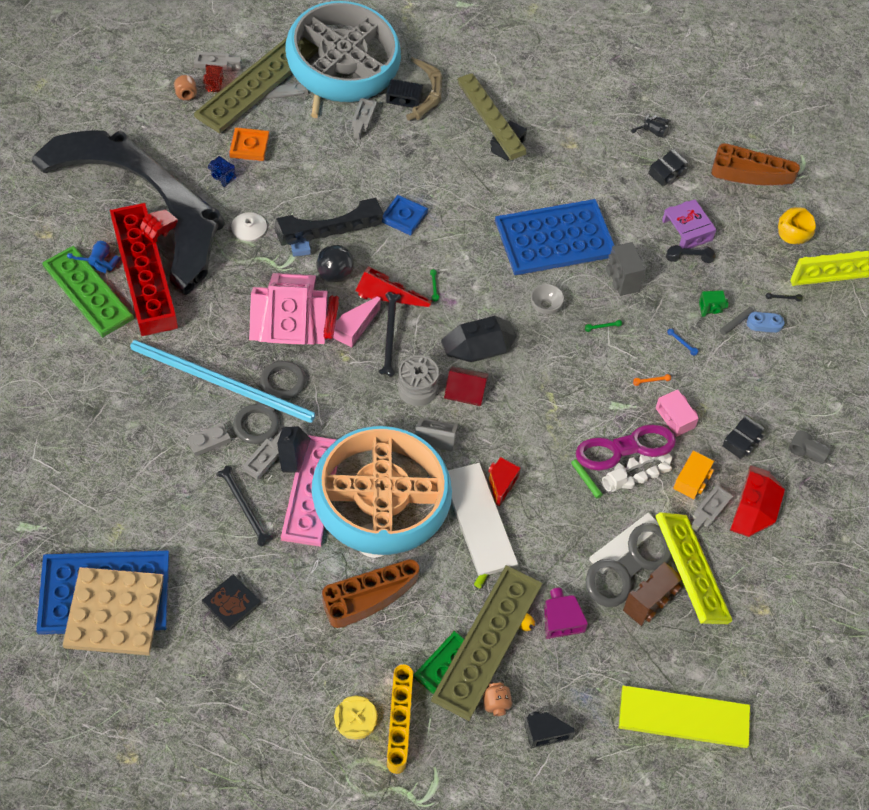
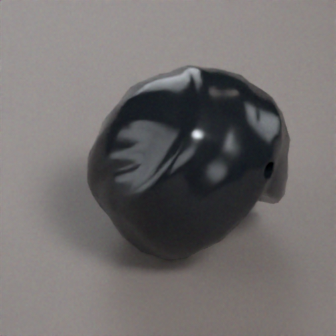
(335, 263)

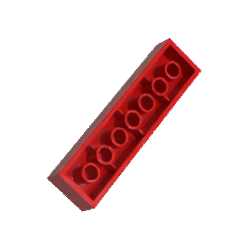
(143, 271)

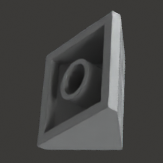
(437, 433)

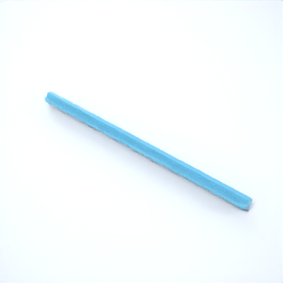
(223, 381)

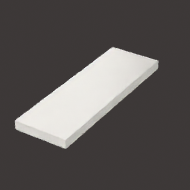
(480, 520)

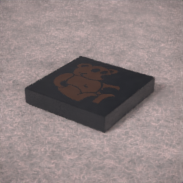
(231, 602)

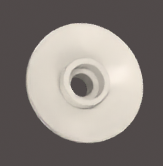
(249, 226)

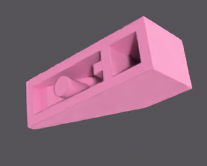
(354, 322)

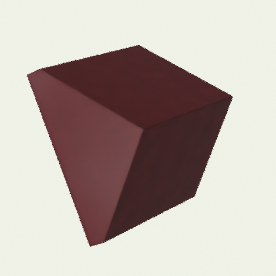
(466, 386)

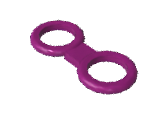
(625, 446)

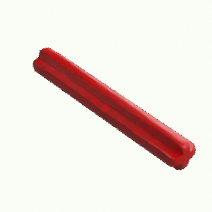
(331, 316)

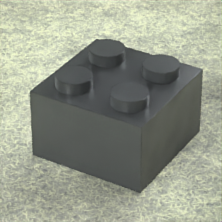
(625, 269)

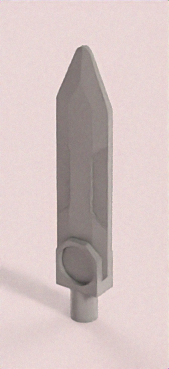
(287, 90)

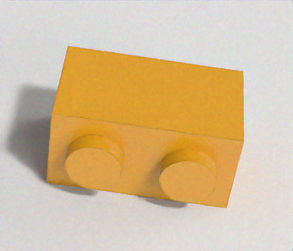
(693, 475)

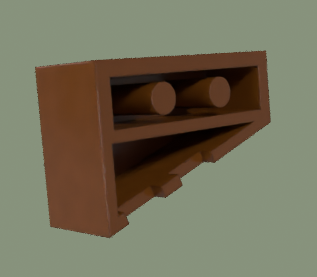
(653, 594)

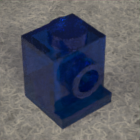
(222, 170)

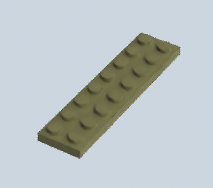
(486, 643)

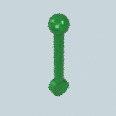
(435, 297)
(588, 327)

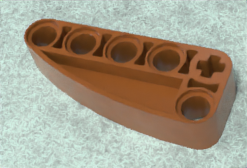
(752, 167)
(367, 599)

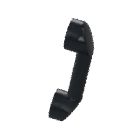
(674, 252)

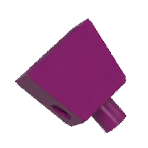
(563, 615)

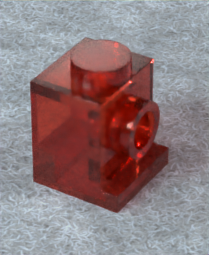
(213, 78)

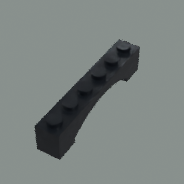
(295, 230)

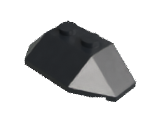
(479, 339)

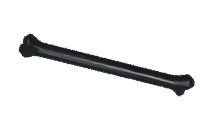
(387, 369)
(262, 536)

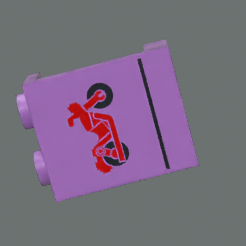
(690, 223)

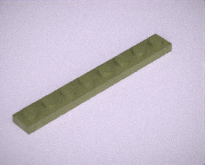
(491, 116)

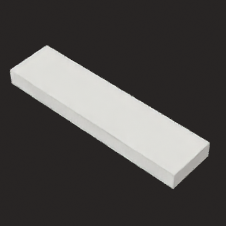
(619, 545)

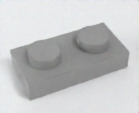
(208, 439)

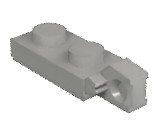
(217, 59)
(363, 116)
(262, 458)
(711, 508)

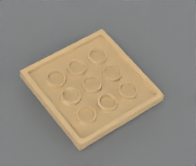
(113, 611)

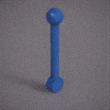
(694, 351)

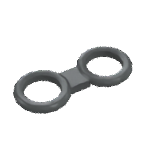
(267, 410)
(626, 566)

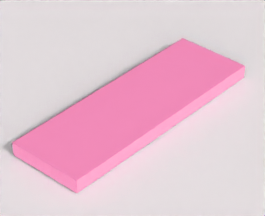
(301, 519)

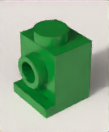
(712, 302)

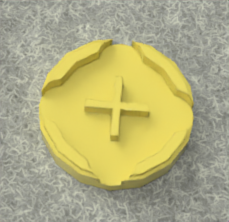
(355, 717)

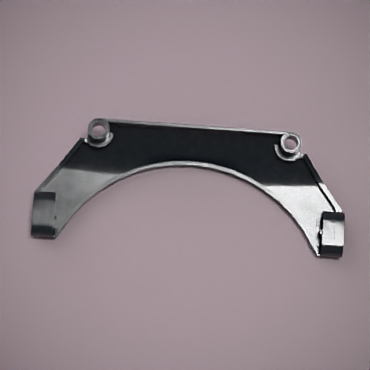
(195, 216)

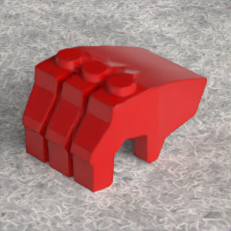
(157, 223)

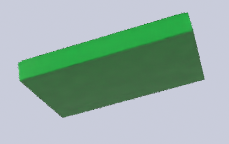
(436, 665)

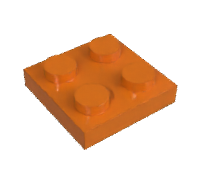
(249, 144)

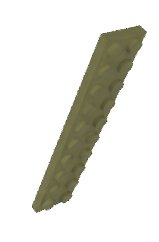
(250, 86)

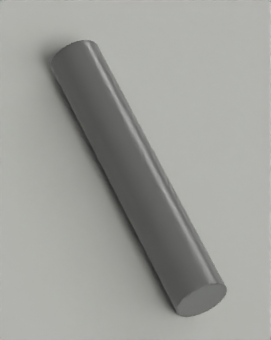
(737, 320)

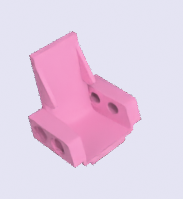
(288, 310)

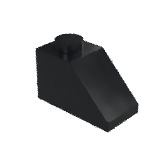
(292, 448)
(546, 729)

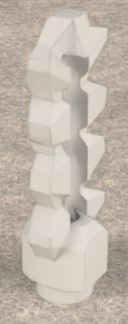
(619, 478)

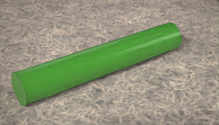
(587, 479)

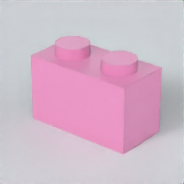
(677, 412)

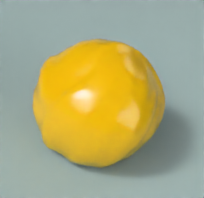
(796, 226)

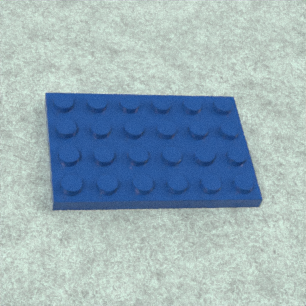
(554, 236)
(60, 578)

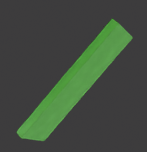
(88, 292)

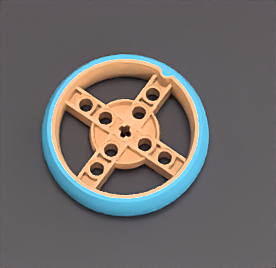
(381, 490)

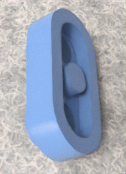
(766, 322)

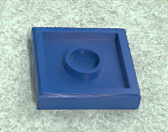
(404, 215)

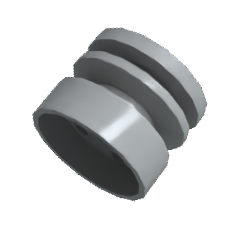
(418, 380)

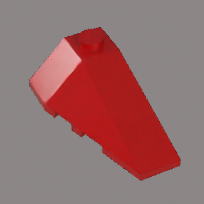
(377, 284)

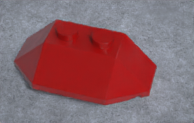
(758, 502)

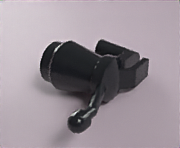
(655, 124)

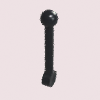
(798, 297)

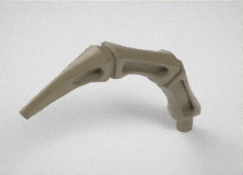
(435, 95)

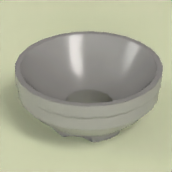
(547, 293)

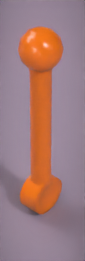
(637, 381)

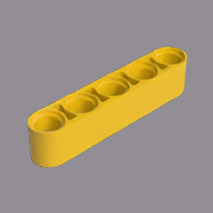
(397, 728)

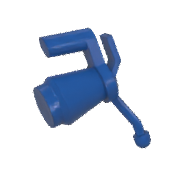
(96, 259)

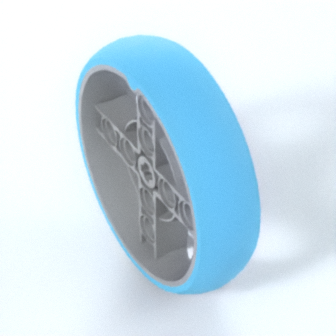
(343, 51)

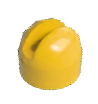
(526, 622)

